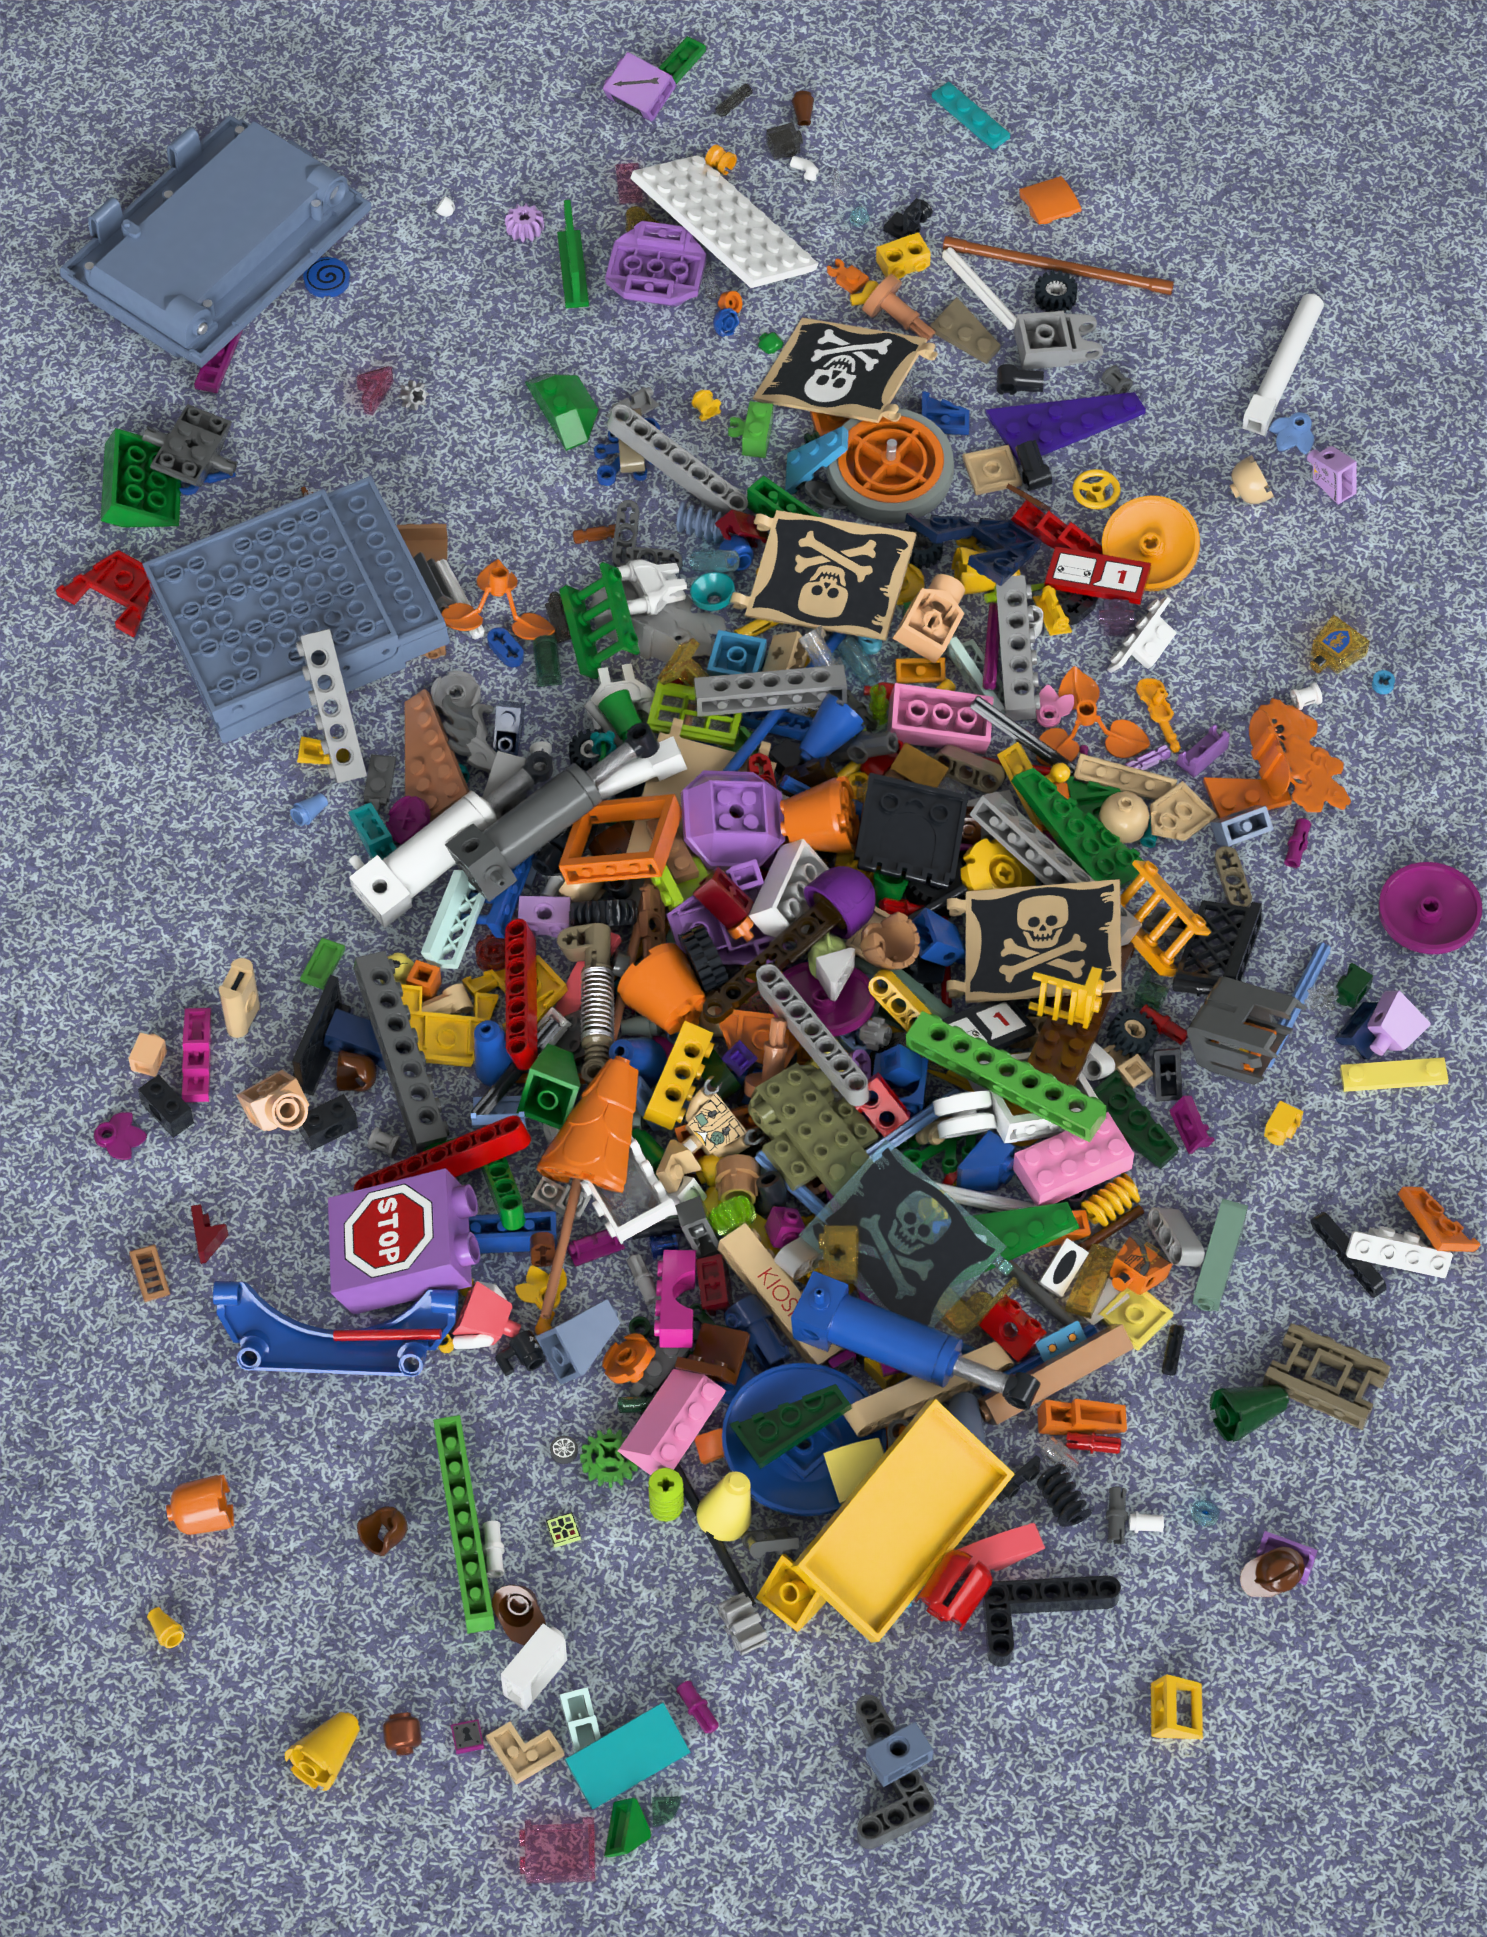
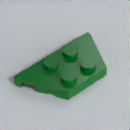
(1090, 795)

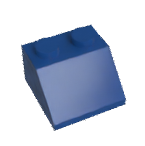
(987, 1165)

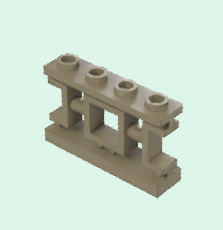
(1318, 1393)

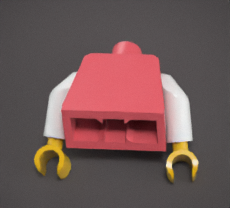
(481, 1318)

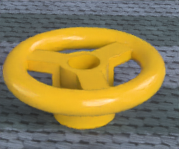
(1096, 491)

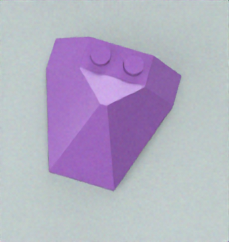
(731, 951)

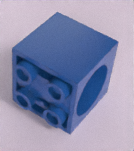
(914, 1102)

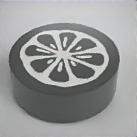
(564, 1449)

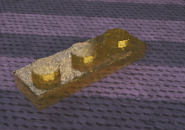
(1091, 1281)

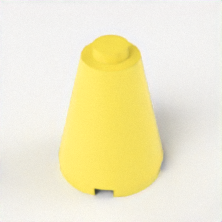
(726, 1508)

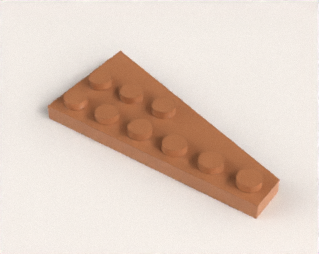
(429, 761)

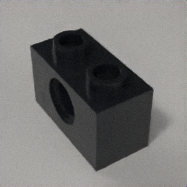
(165, 1106)
(328, 1122)

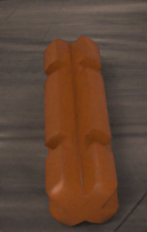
(594, 534)

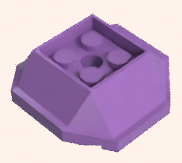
(656, 264)
(722, 838)

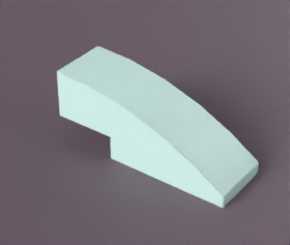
(579, 1718)

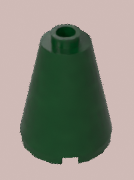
(1246, 1409)

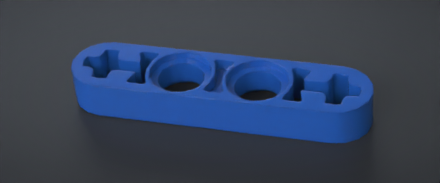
(795, 729)

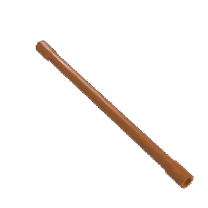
(1153, 284)

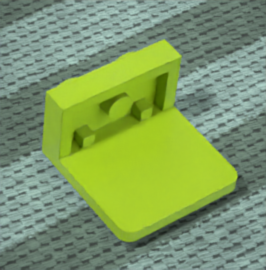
(675, 894)

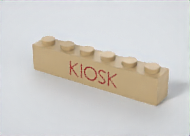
(771, 1284)

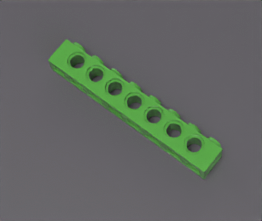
(989, 1076)
(464, 1524)

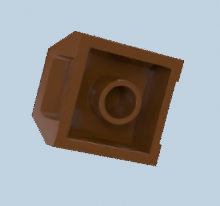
(612, 838)

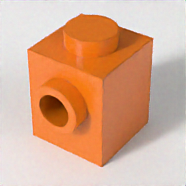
(426, 976)

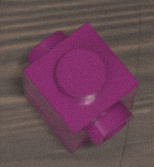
(783, 1226)

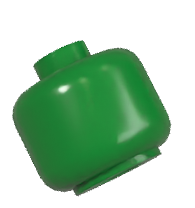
(770, 342)

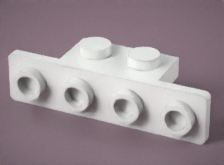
(1148, 639)
(1398, 1251)

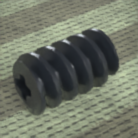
(1061, 1498)

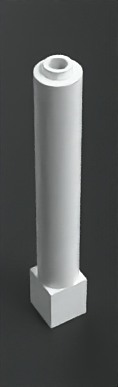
(1264, 402)
(662, 764)

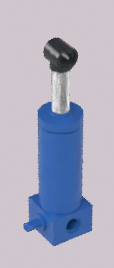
(834, 1317)

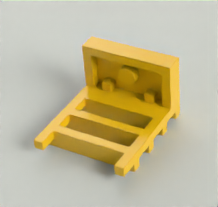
(1083, 998)

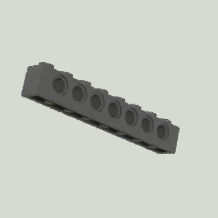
(375, 967)

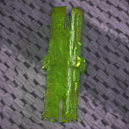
(879, 704)

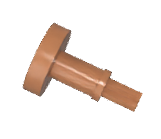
(884, 298)
(773, 1056)

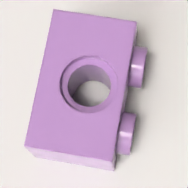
(554, 908)

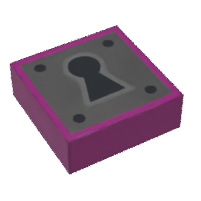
(843, 1361)
(467, 1736)

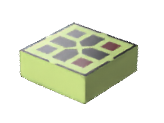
(563, 1530)

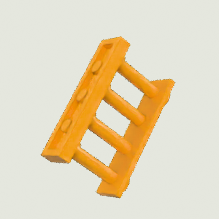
(1147, 943)

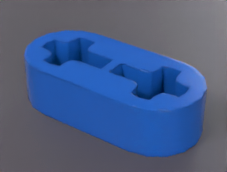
(509, 643)

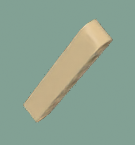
(912, 1394)

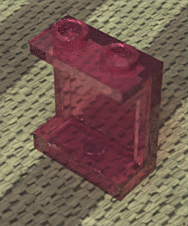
(558, 1852)

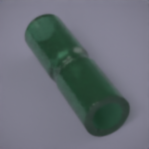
(633, 1404)

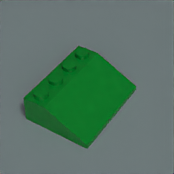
(132, 490)

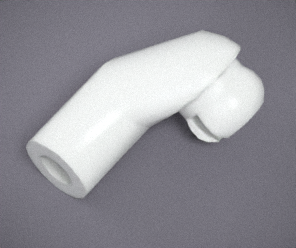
(805, 165)

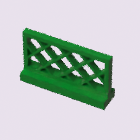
(572, 262)

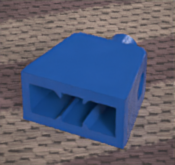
(938, 939)

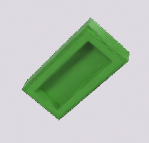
(322, 963)

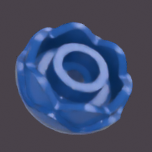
(725, 320)

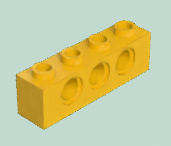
(660, 1108)

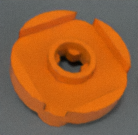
(628, 1359)

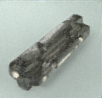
(734, 100)

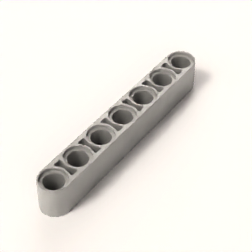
(671, 453)
(816, 1044)

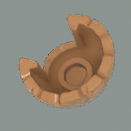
(891, 942)

